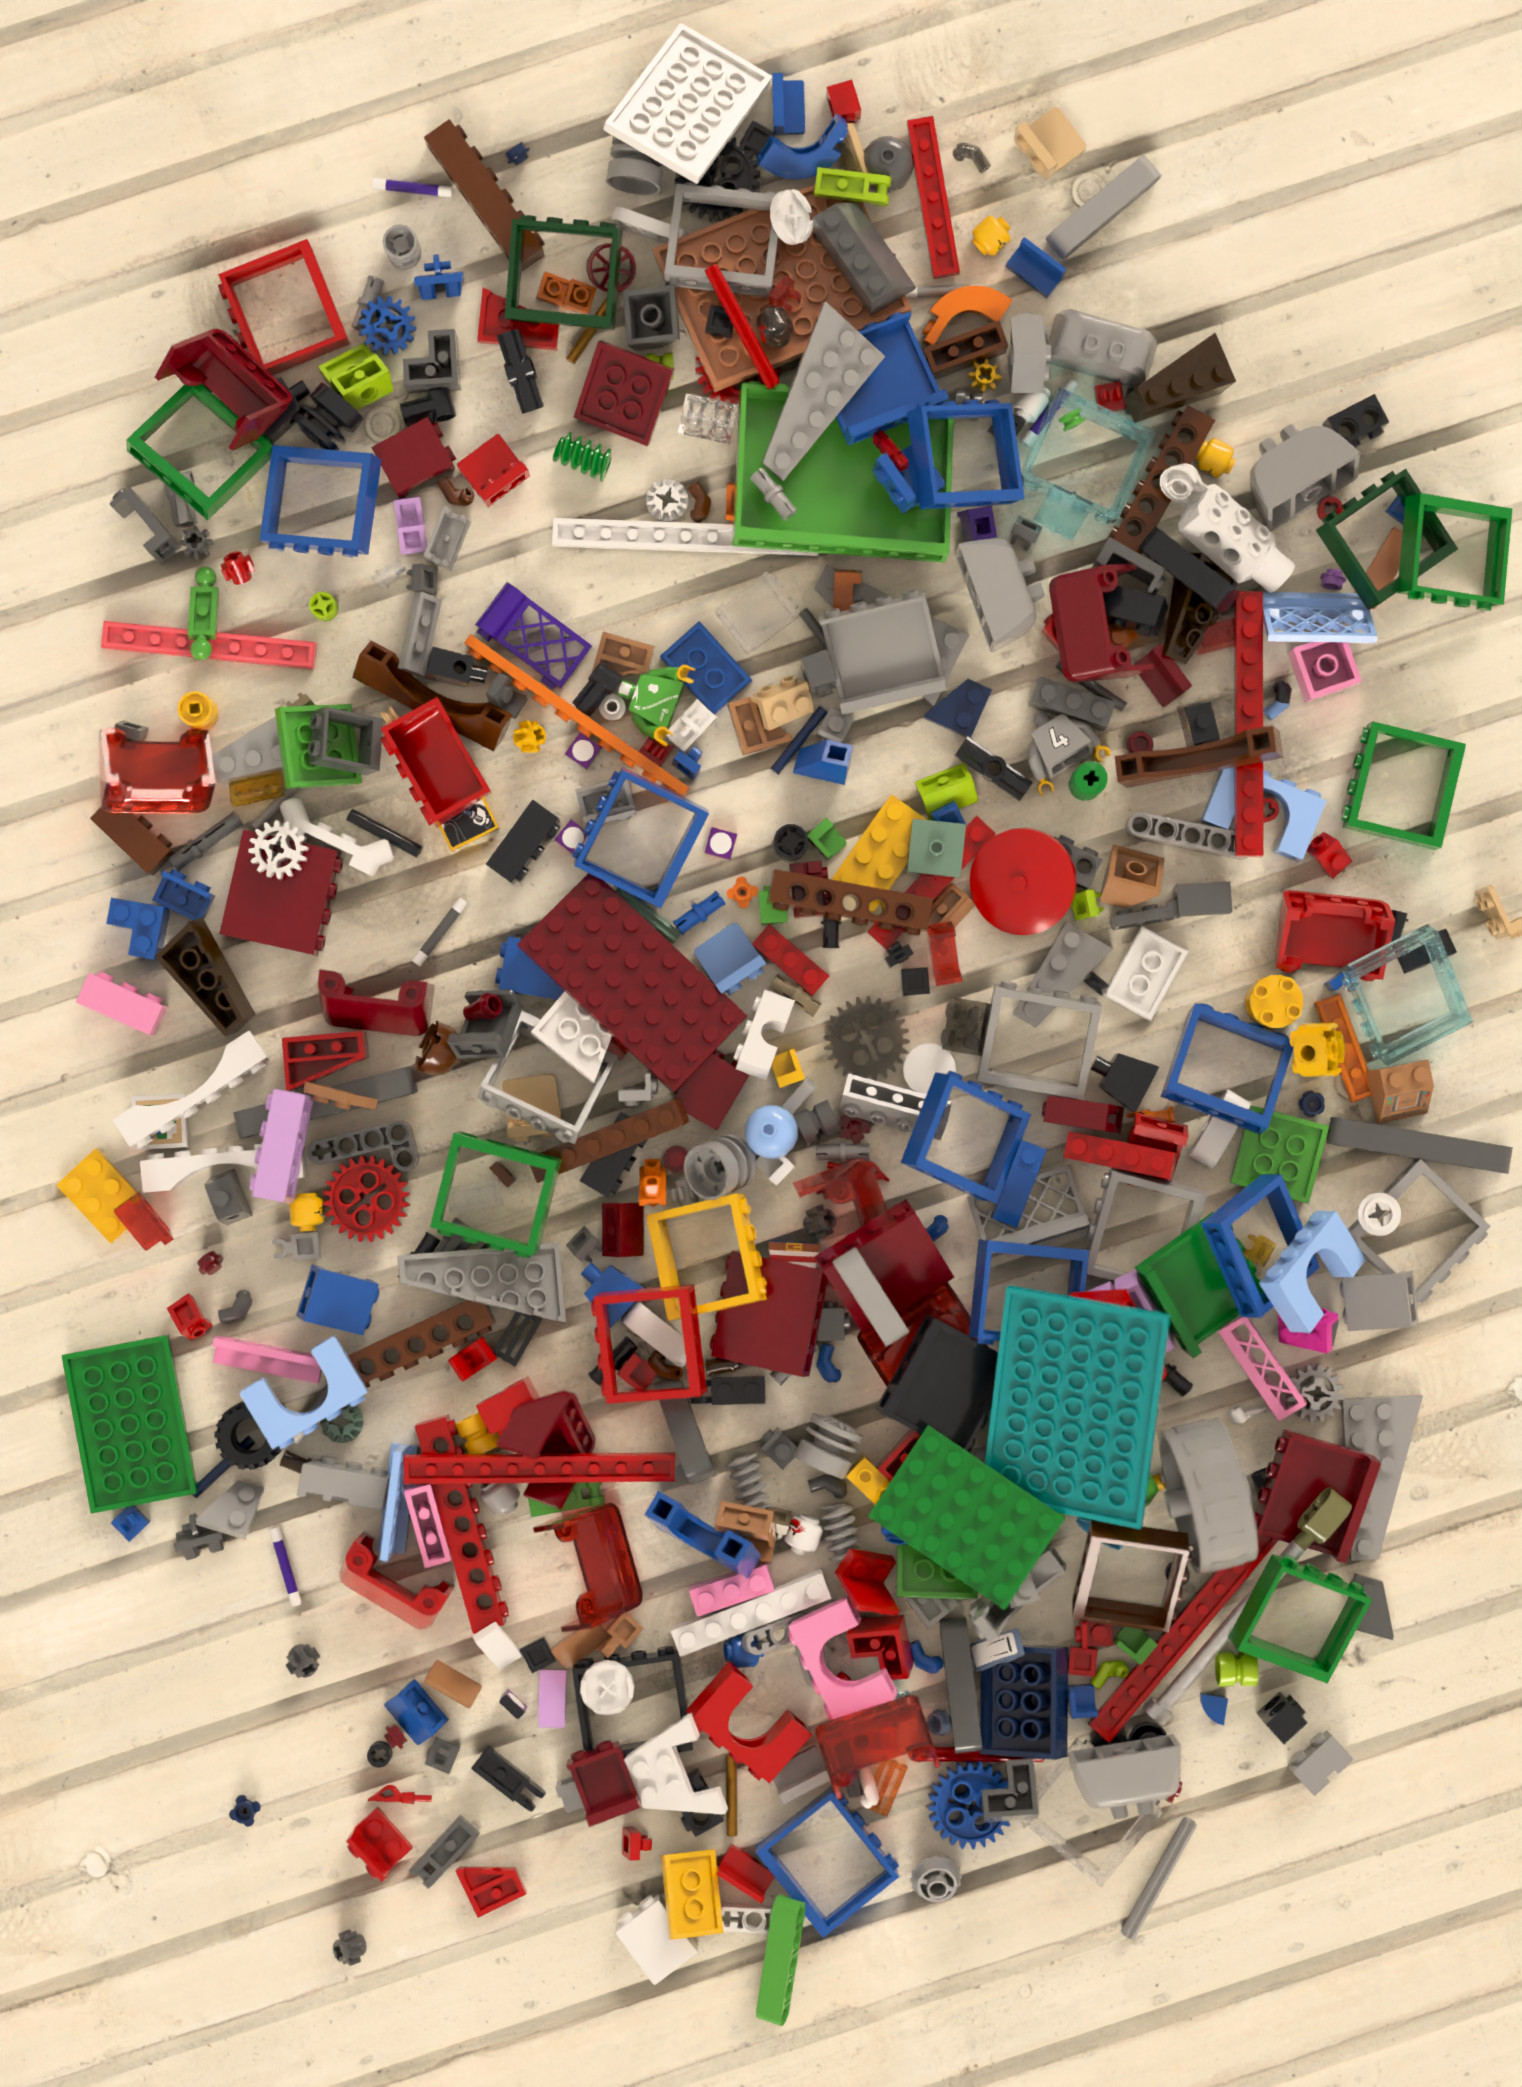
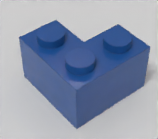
(147, 925)

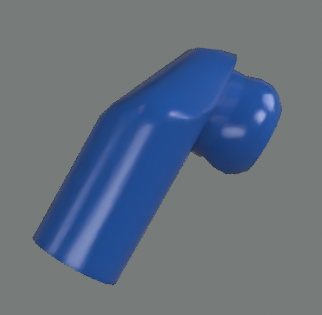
(938, 1227)
(825, 1366)
(925, 1662)

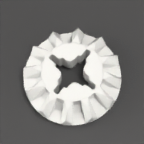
(672, 510)
(1389, 1220)

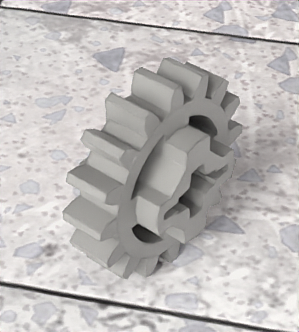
(1316, 1381)

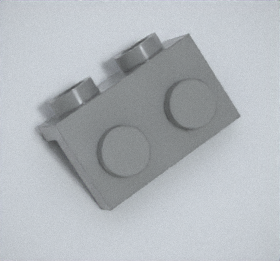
(589, 796)
(635, 1095)

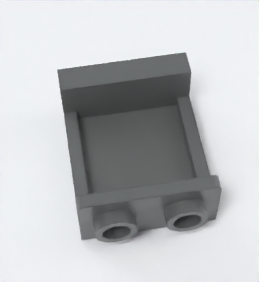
(159, 546)
(1147, 571)
(491, 1036)

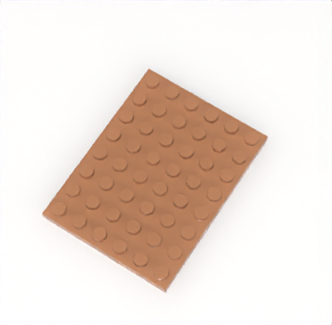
(742, 247)

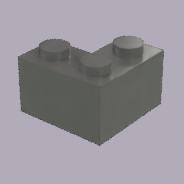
(438, 369)
(1018, 1799)

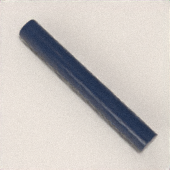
(798, 740)
(219, 1469)

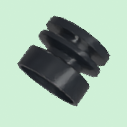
(327, 418)

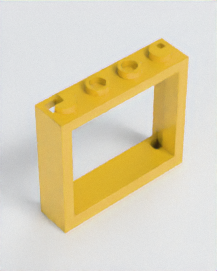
(746, 1235)

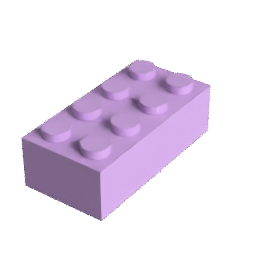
(282, 1146)

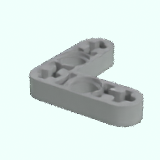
(767, 1631)

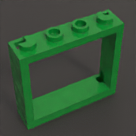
(171, 477)
(1496, 556)
(1444, 798)
(506, 1151)
(1338, 1638)

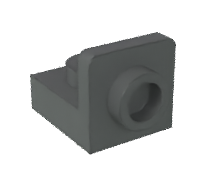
(503, 695)
(778, 1447)

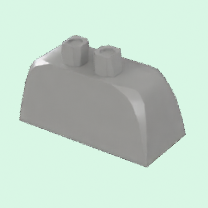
(1101, 347)
(1300, 472)
(999, 589)
(1128, 1773)

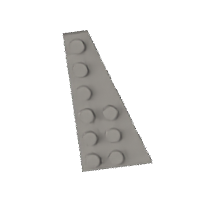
(826, 379)
(492, 1278)

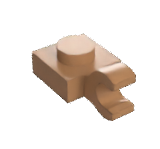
(622, 1632)

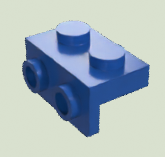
(182, 896)

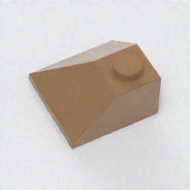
(1131, 877)

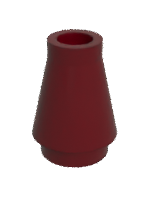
(484, 1008)

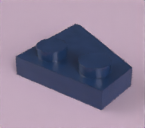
(960, 708)

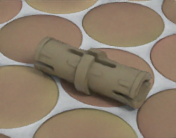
(791, 991)

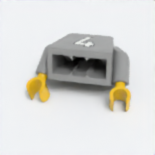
(1060, 745)

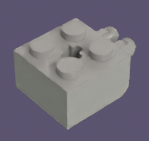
(1028, 353)

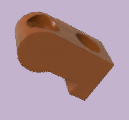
(844, 587)

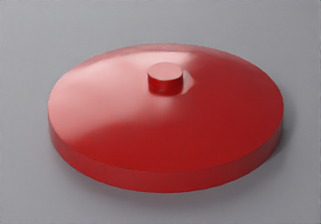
(1023, 881)

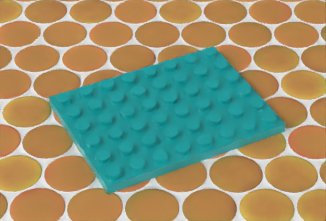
(1077, 1402)

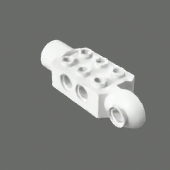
(1225, 529)

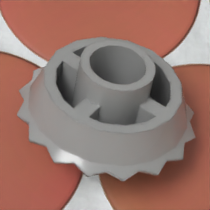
(936, 1878)

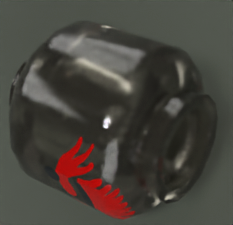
(775, 326)

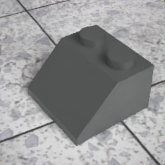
(651, 317)

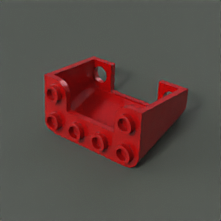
(434, 762)

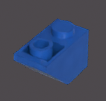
(825, 761)

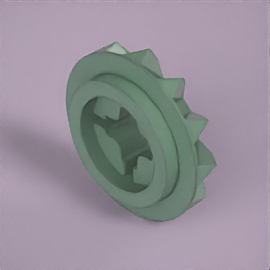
(350, 1430)

